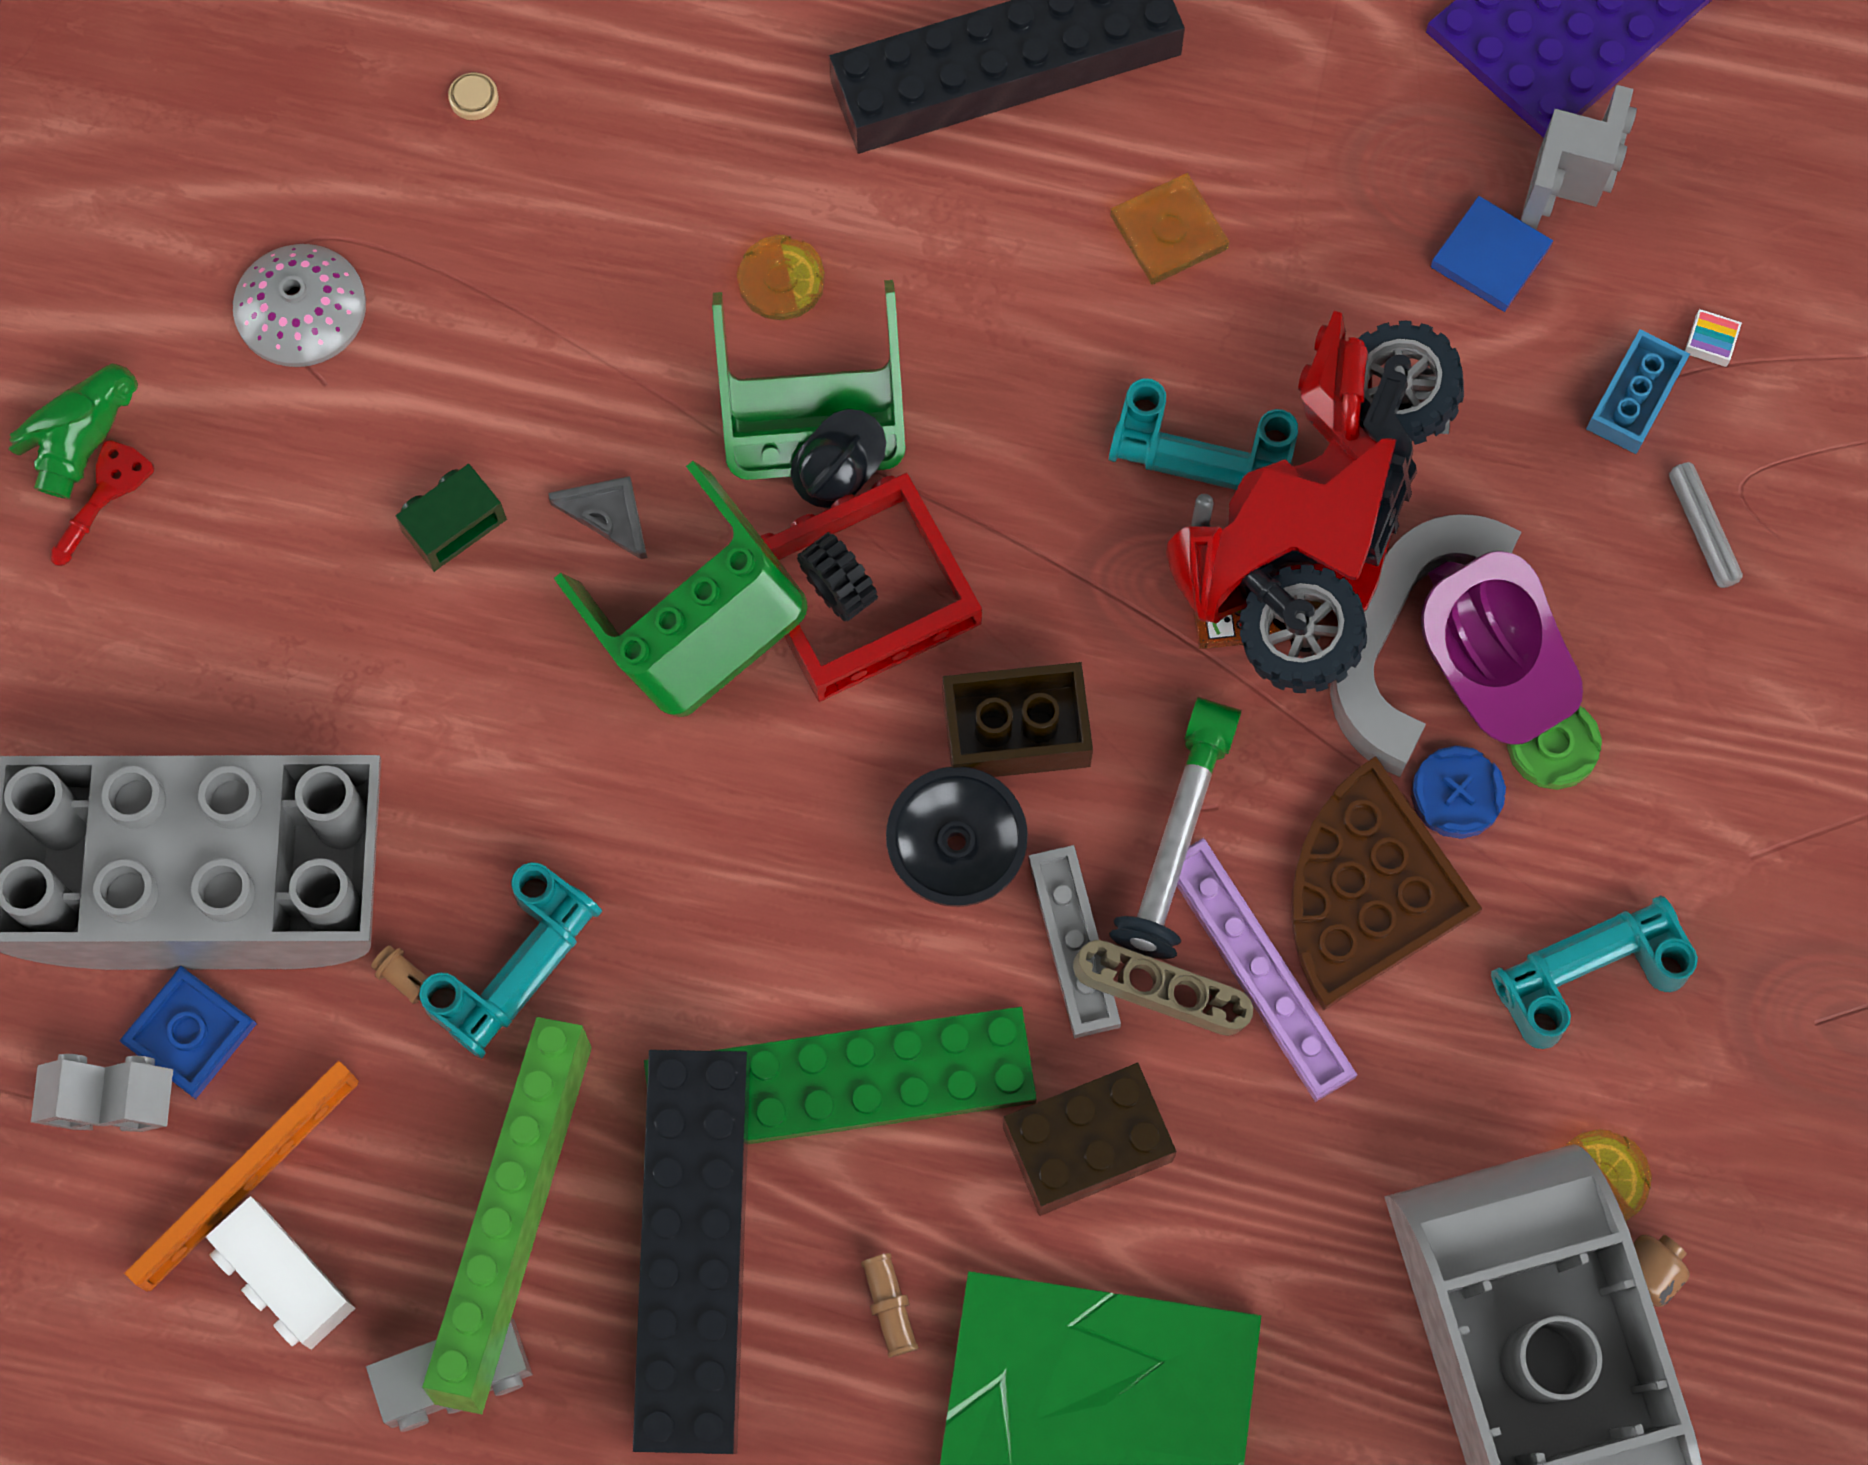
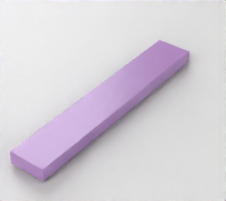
(1262, 973)

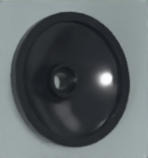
(962, 805)

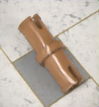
(889, 1305)

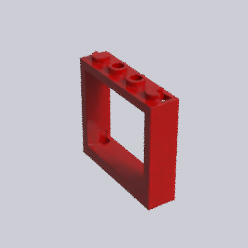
(904, 642)

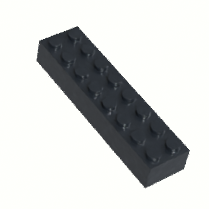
(995, 62)
(692, 1252)

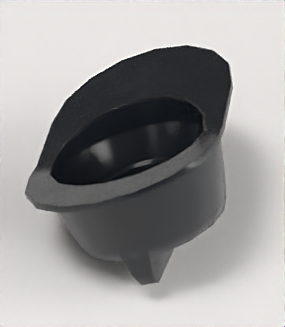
(838, 457)

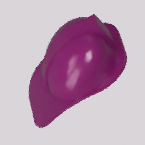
(1500, 646)

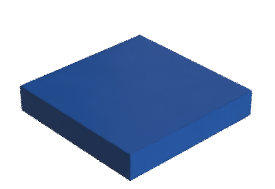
(1491, 253)
(188, 1031)

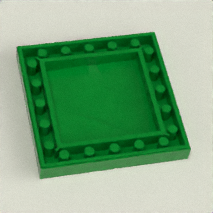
(1096, 1378)

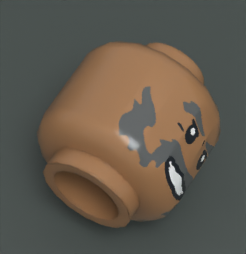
(1661, 1267)

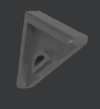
(606, 509)

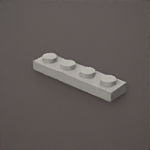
(1068, 929)

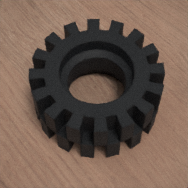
(837, 576)

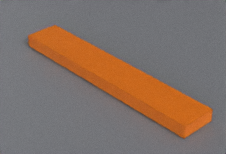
(242, 1178)

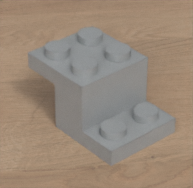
(1579, 157)

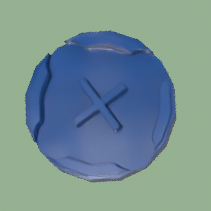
(1458, 792)

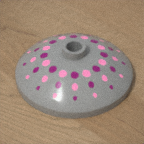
(301, 326)

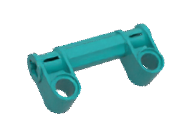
(1141, 441)
(561, 916)
(1533, 984)

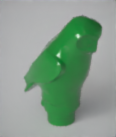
(73, 428)

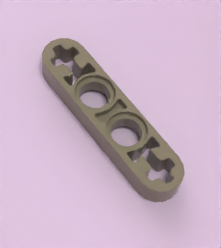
(1164, 980)

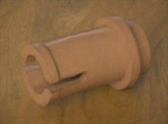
(399, 972)

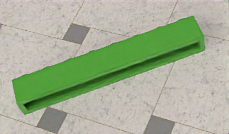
(507, 1217)

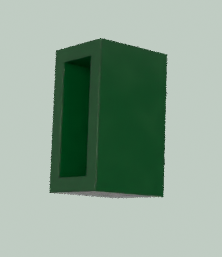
(450, 516)

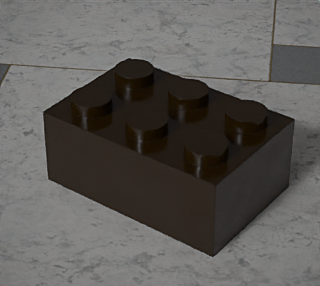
(1018, 720)
(1088, 1139)

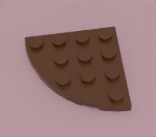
(1370, 887)

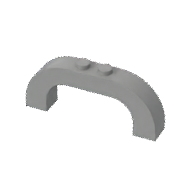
(1358, 706)

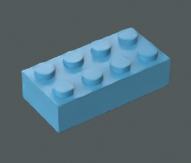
(1637, 391)

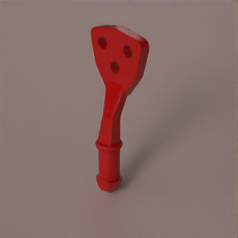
(106, 490)

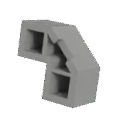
(85, 1095)

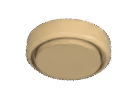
(473, 96)

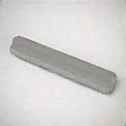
(1705, 525)

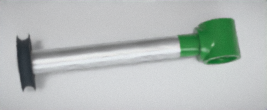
(1208, 740)

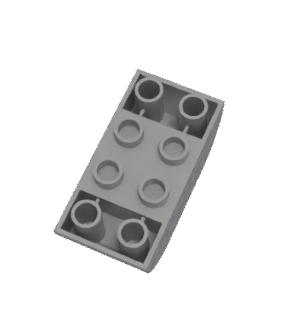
(188, 860)
(1541, 1317)

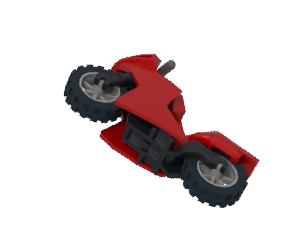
(1327, 522)

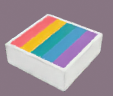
(1713, 337)

